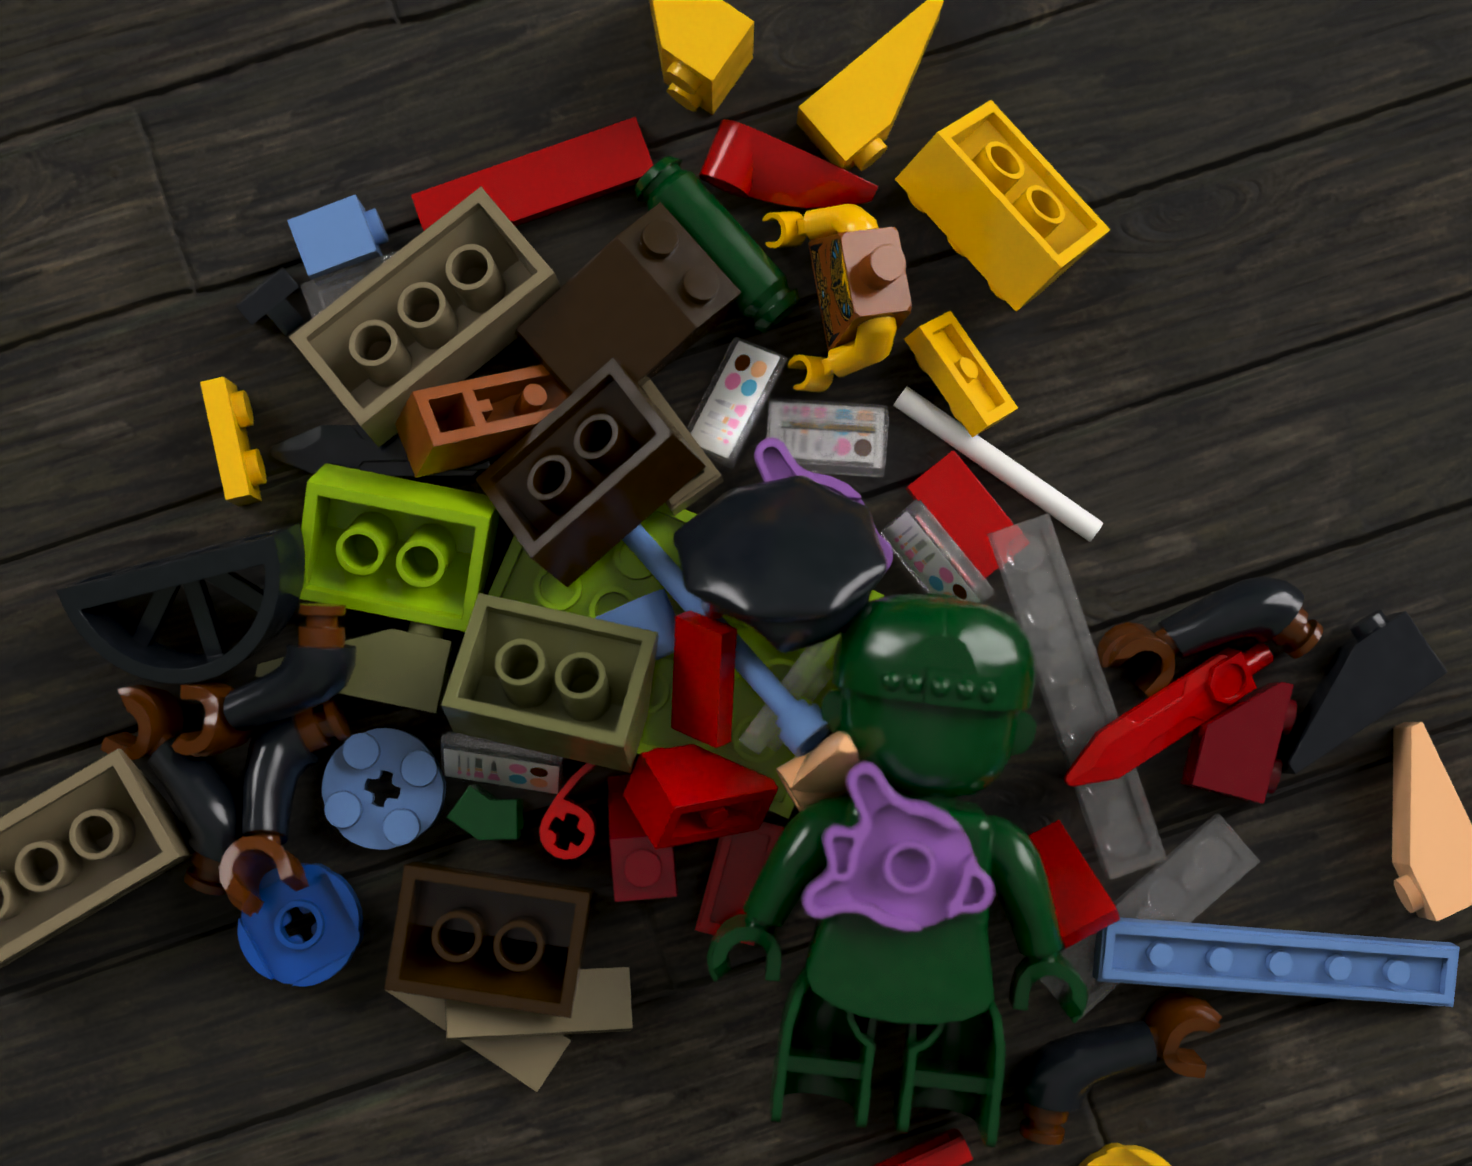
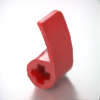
(561, 808)

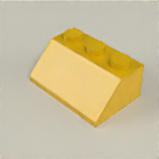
(1001, 204)

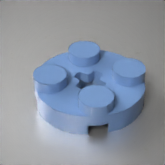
(351, 804)

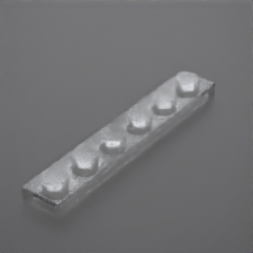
(1074, 689)

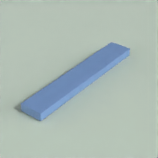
(1276, 961)

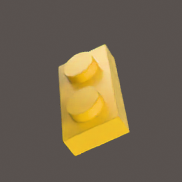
(960, 373)
(228, 416)

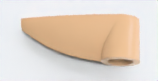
(819, 772)

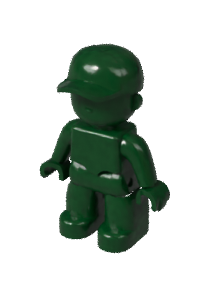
(938, 707)

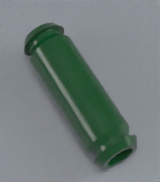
(761, 282)

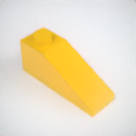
(860, 104)

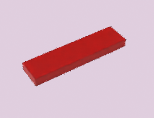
(549, 177)

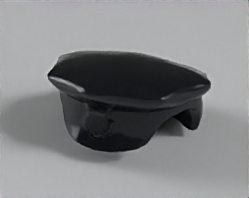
(783, 560)

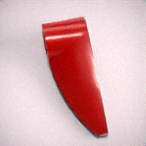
(773, 171)

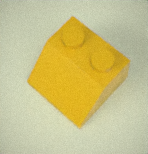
(701, 49)

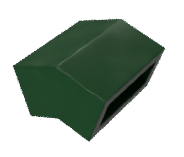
(488, 816)

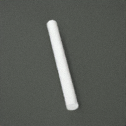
(998, 464)

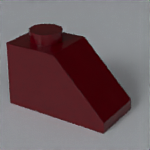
(637, 866)

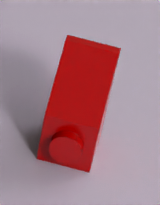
(695, 795)

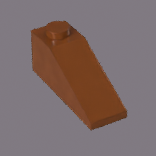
(474, 418)

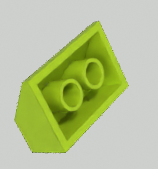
(396, 546)

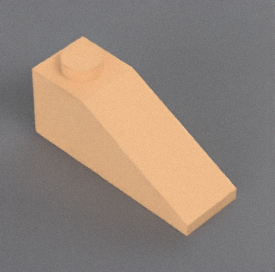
(1428, 829)

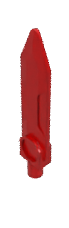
(1168, 715)

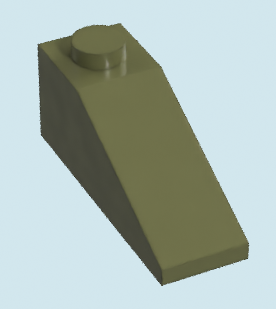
(398, 667)

